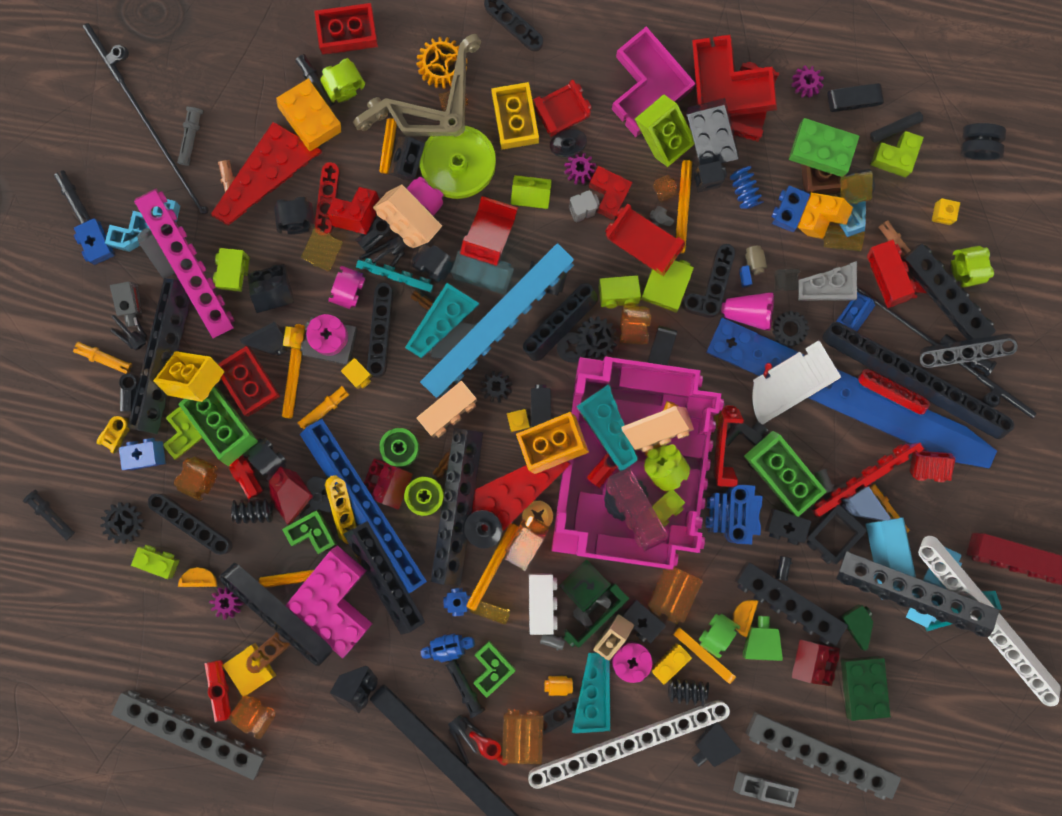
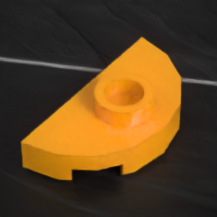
(198, 578)
(744, 615)

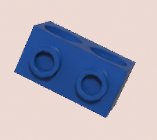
(793, 210)

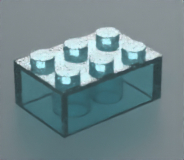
(483, 274)

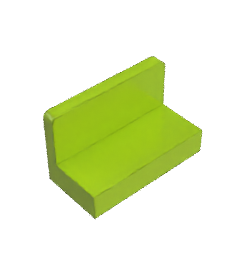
(531, 192)

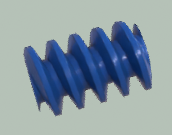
(745, 188)

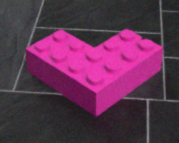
(656, 76)
(323, 606)

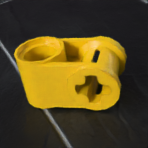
(112, 436)

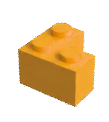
(821, 211)

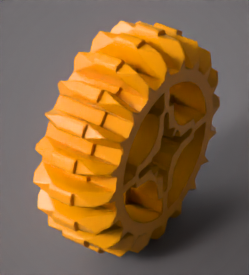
(434, 64)

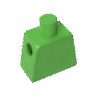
(763, 642)

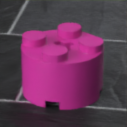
(426, 195)
(346, 287)
(335, 342)
(637, 671)

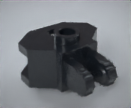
(319, 500)

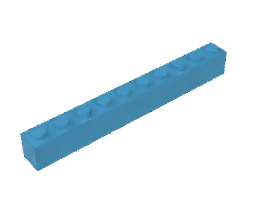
(500, 317)

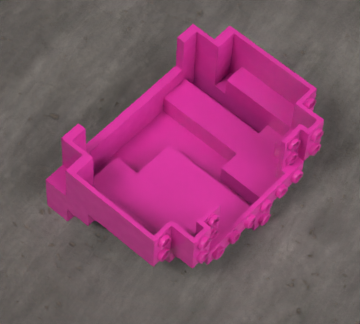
(639, 391)

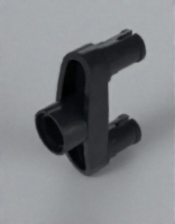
(752, 434)

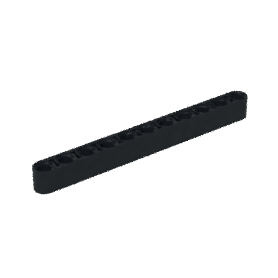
(918, 380)
(440, 753)

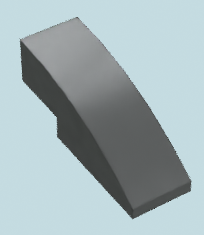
(765, 789)

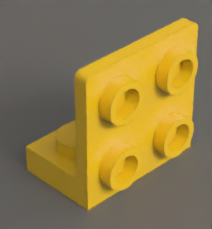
(244, 679)

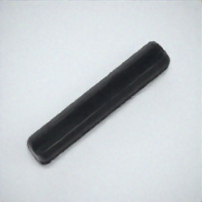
(896, 126)

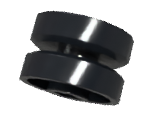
(983, 141)

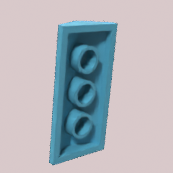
(891, 546)

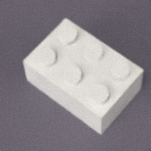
(542, 603)

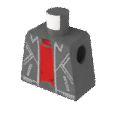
(122, 295)

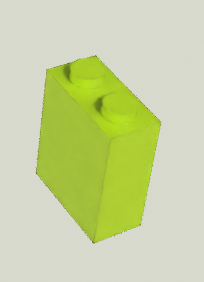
(670, 289)

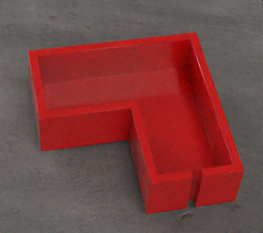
(716, 79)

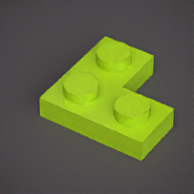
(186, 436)

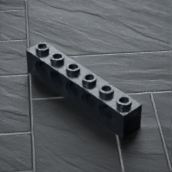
(950, 307)
(384, 578)
(835, 627)

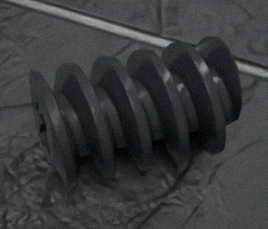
(252, 511)
(688, 692)

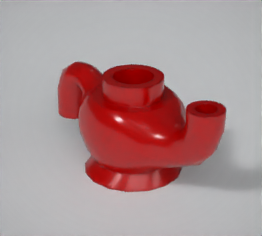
(488, 747)

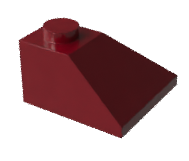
(288, 493)

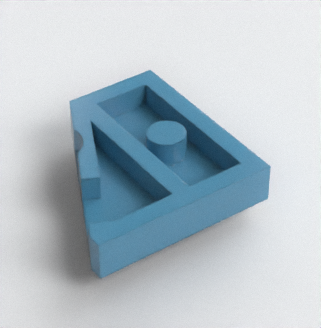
(856, 221)

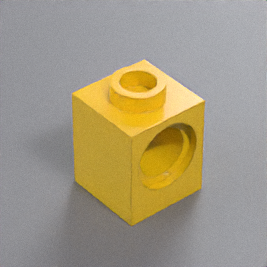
(945, 211)
(357, 374)

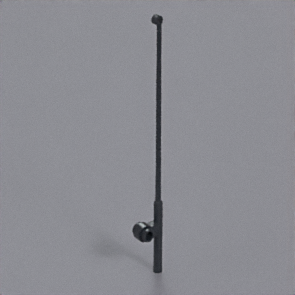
(121, 53)
(993, 397)

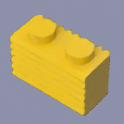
(670, 663)

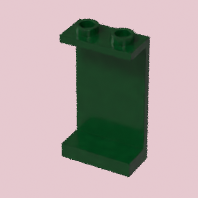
(622, 598)

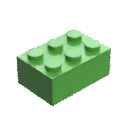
(823, 147)

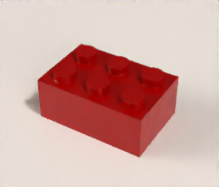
(346, 28)
(891, 273)
(247, 381)

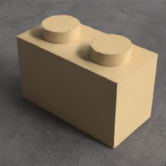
(613, 637)

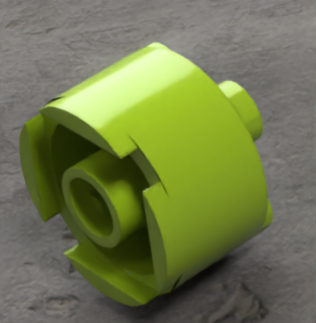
(342, 81)
(972, 266)
(666, 467)
(417, 487)

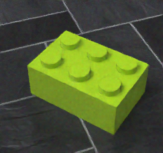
(665, 130)

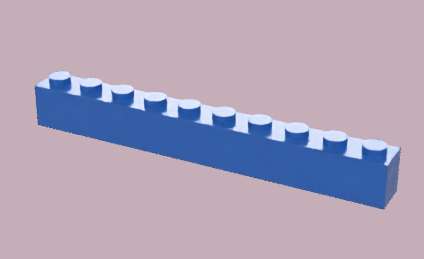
(364, 508)

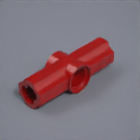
(601, 472)
(244, 474)
(216, 677)

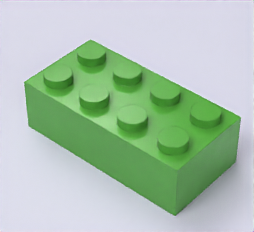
(219, 426)
(785, 473)

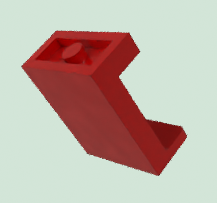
(562, 108)

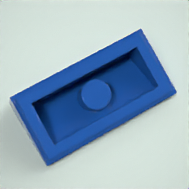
(857, 312)

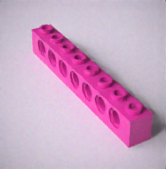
(215, 326)

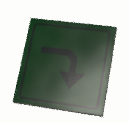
(585, 585)

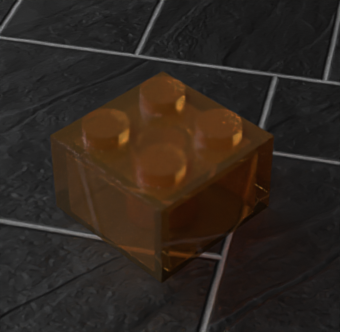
(526, 542)

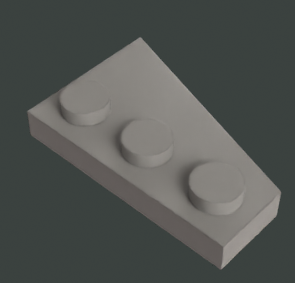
(831, 285)

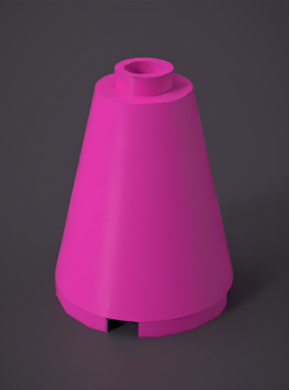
(750, 310)

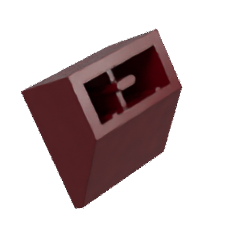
(387, 483)
(816, 663)

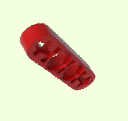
(326, 199)
(894, 391)

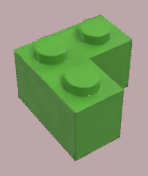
(312, 527)
(497, 669)

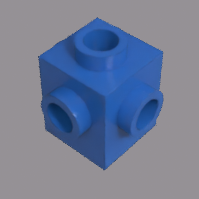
(456, 593)

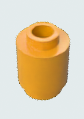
(558, 685)

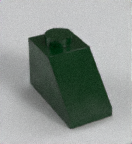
(859, 625)

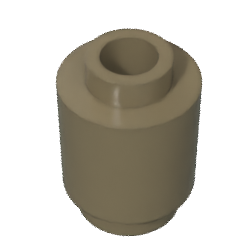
(756, 260)

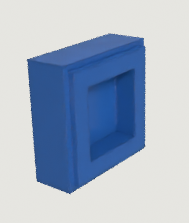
(745, 276)

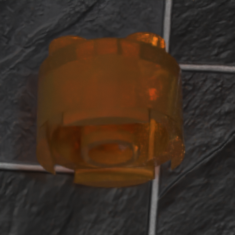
(634, 324)
(196, 478)
(252, 717)

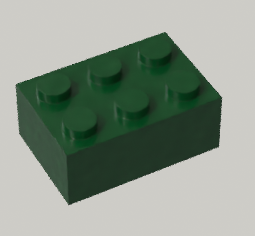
(865, 688)

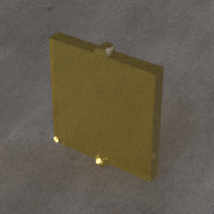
(857, 187)
(322, 249)

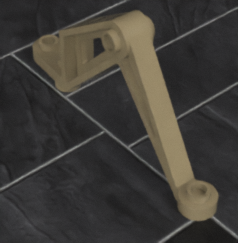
(451, 121)

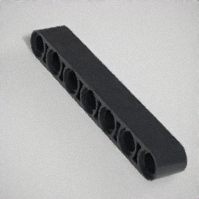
(275, 614)

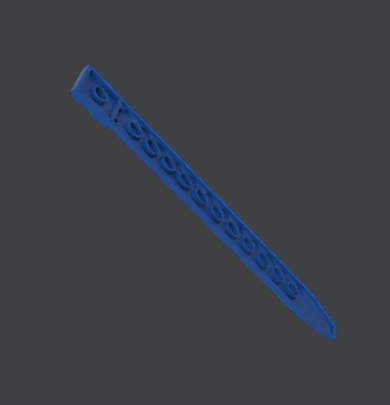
(855, 400)

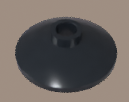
(568, 143)
(477, 535)

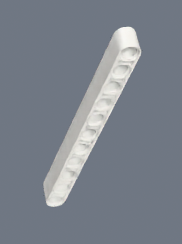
(1034, 672)
(621, 751)

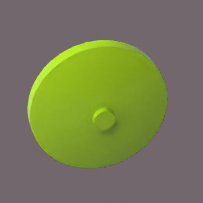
(458, 164)

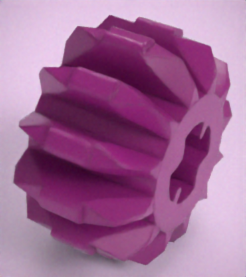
(814, 81)
(579, 161)
(219, 603)

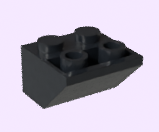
(270, 288)
(354, 688)

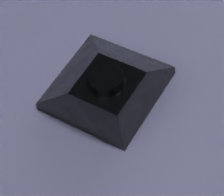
(267, 339)

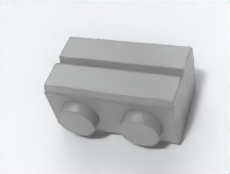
(583, 206)

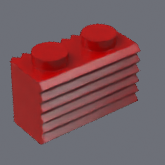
(932, 466)

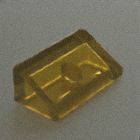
(837, 239)
(492, 612)

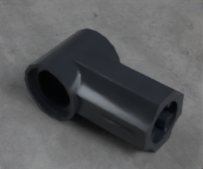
(373, 236)
(127, 394)

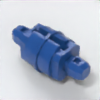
(449, 652)

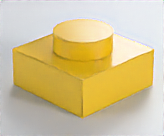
(293, 337)
(518, 420)

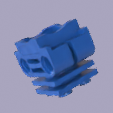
(729, 514)

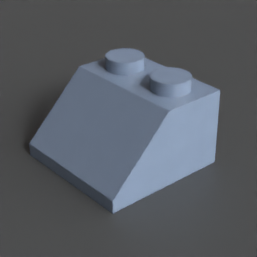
(865, 505)

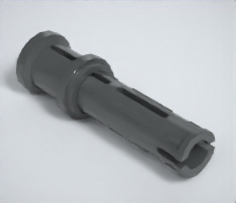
(190, 127)

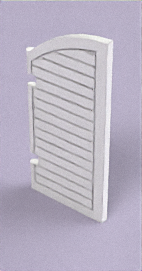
(792, 382)

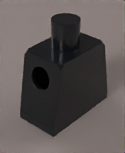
(715, 746)

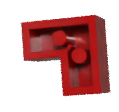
(613, 187)
(357, 214)

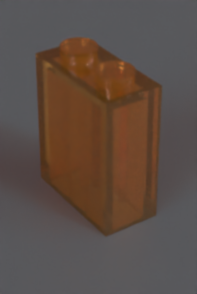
(674, 594)
(522, 737)

